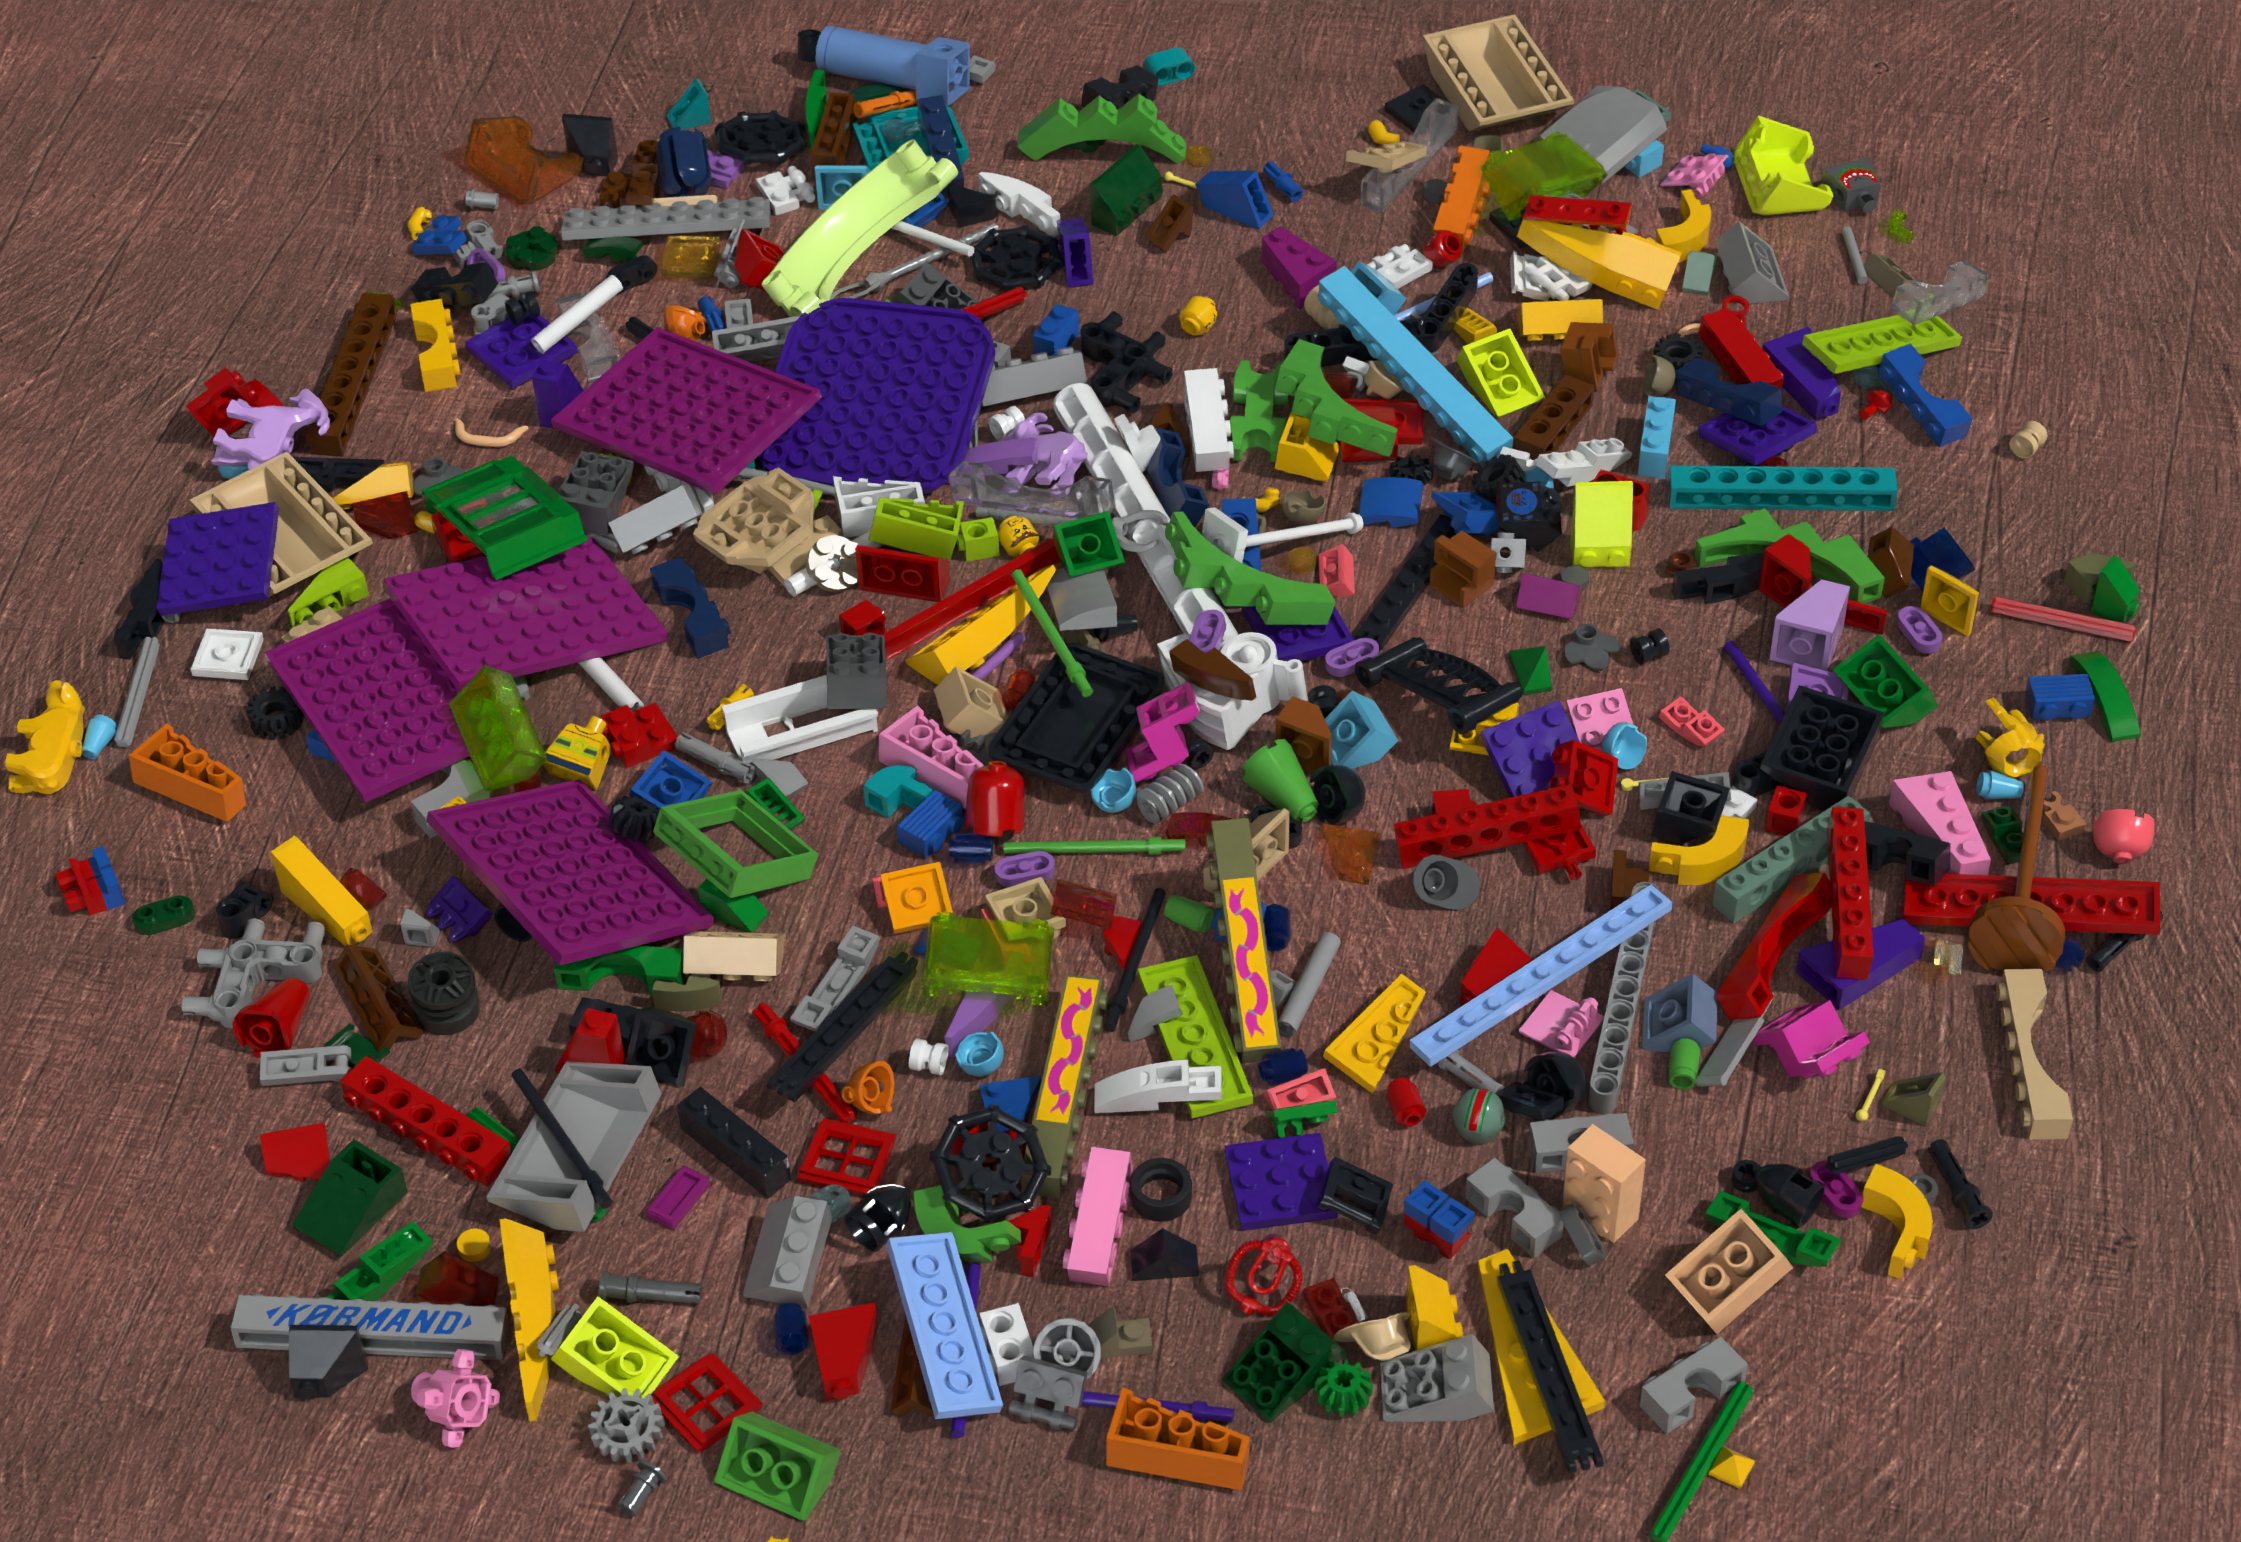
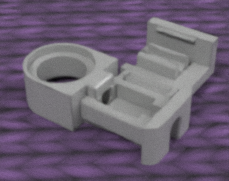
(478, 240)

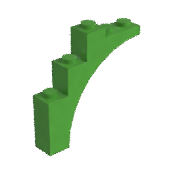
(1100, 120)
(1329, 414)
(1832, 561)
(1237, 584)

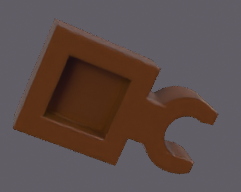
(614, 187)

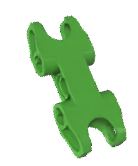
(1258, 425)

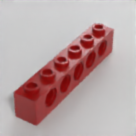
(1488, 825)
(1849, 893)
(426, 1121)

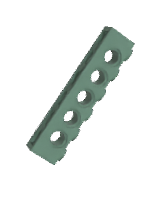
(1774, 867)

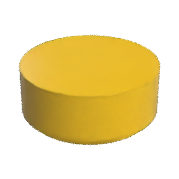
(473, 1245)

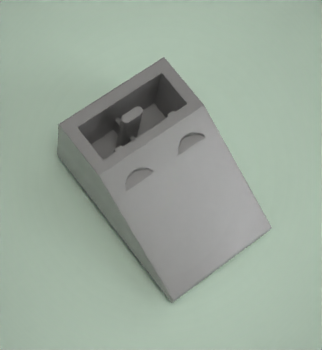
(1438, 1383)

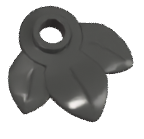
(434, 472)
(1591, 647)

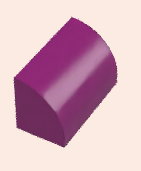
(1548, 596)

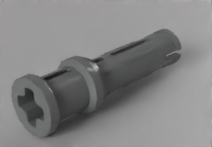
(634, 1288)

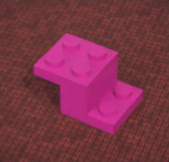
(1163, 735)
(1811, 1040)

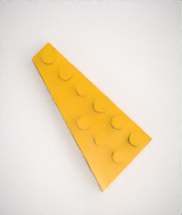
(1520, 1392)

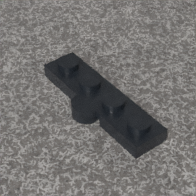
(337, 471)

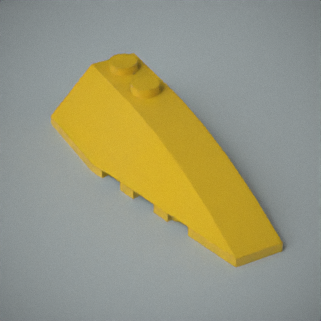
(1609, 260)
(979, 635)
(532, 1304)

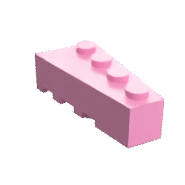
(936, 757)
(1938, 811)
(1099, 1216)

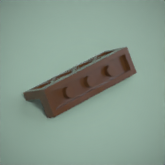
(371, 996)
(909, 1380)

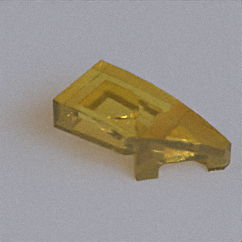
(1948, 955)

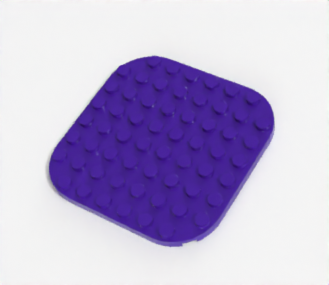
(894, 392)

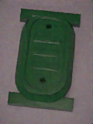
(359, 1045)

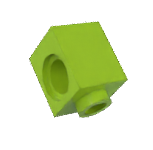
(978, 539)

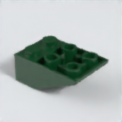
(350, 1198)
(1282, 1362)

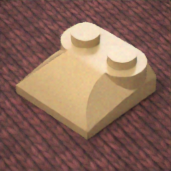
(1025, 903)

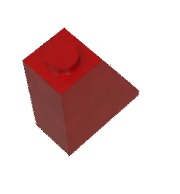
(1494, 963)
(595, 1040)
(843, 1348)

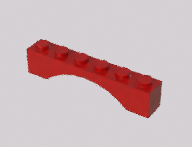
(1748, 986)

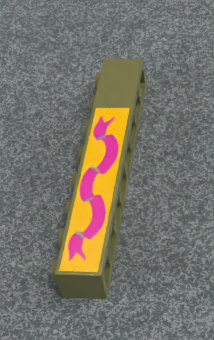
(1244, 939)
(1065, 1077)

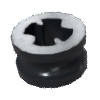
(1199, 753)
(1740, 1168)

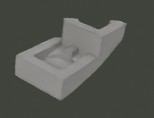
(782, 774)
(1153, 1010)

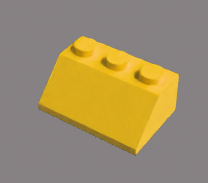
(1554, 317)

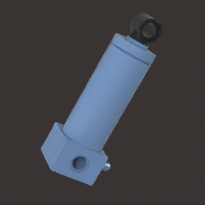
(927, 68)

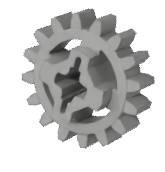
(610, 1430)

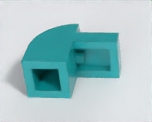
(892, 788)

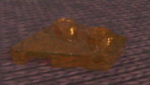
(1352, 852)

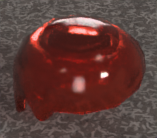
(362, 889)
(710, 1034)

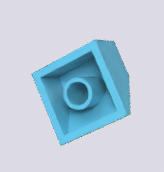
(835, 181)
(1379, 287)
(1358, 732)

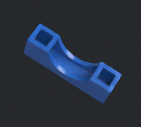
(1941, 418)

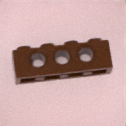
(834, 131)
(1554, 417)

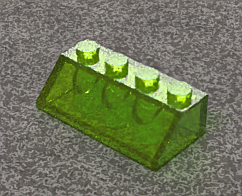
(497, 729)

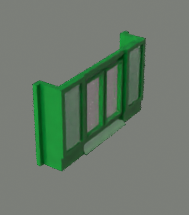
(507, 514)

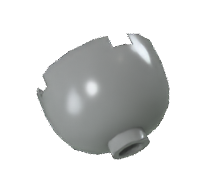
(1068, 1344)

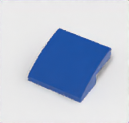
(1391, 500)

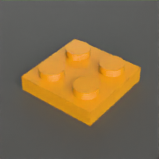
(915, 896)

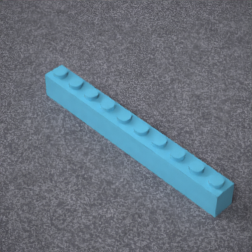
(1413, 366)

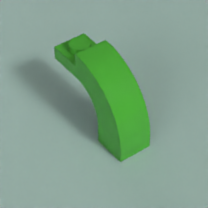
(973, 1244)

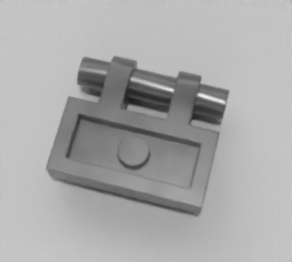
(1051, 1383)

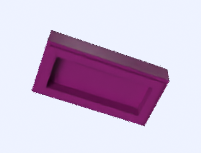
(678, 1197)

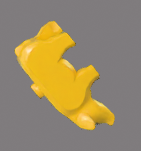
(52, 744)

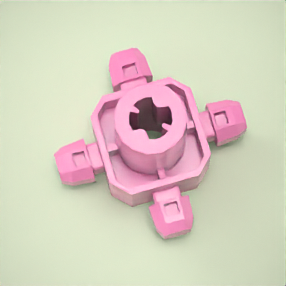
(455, 1397)

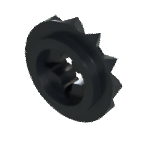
(1422, 467)

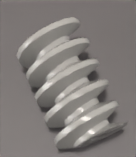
(1169, 793)

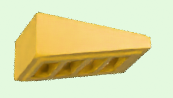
(1473, 327)

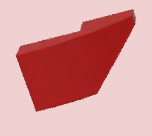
(1121, 938)

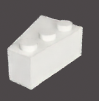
(859, 499)

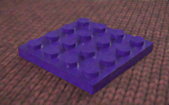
(218, 559)

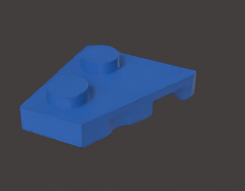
(1011, 1095)

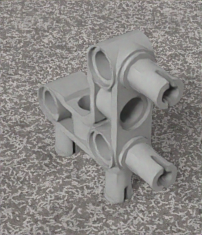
(252, 962)

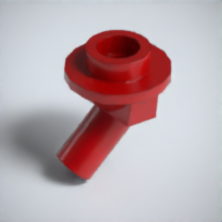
(1879, 401)

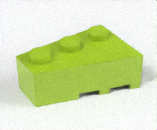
(917, 527)

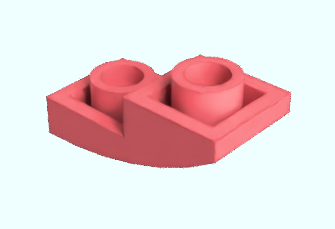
(1688, 723)

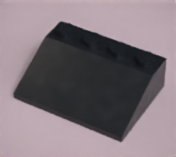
(1822, 746)

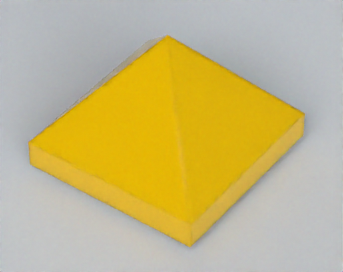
(1731, 1467)

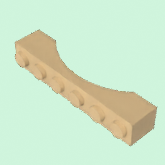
(2044, 1104)

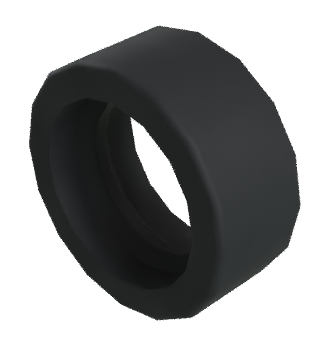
(1161, 1209)

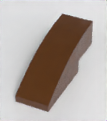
(1211, 671)

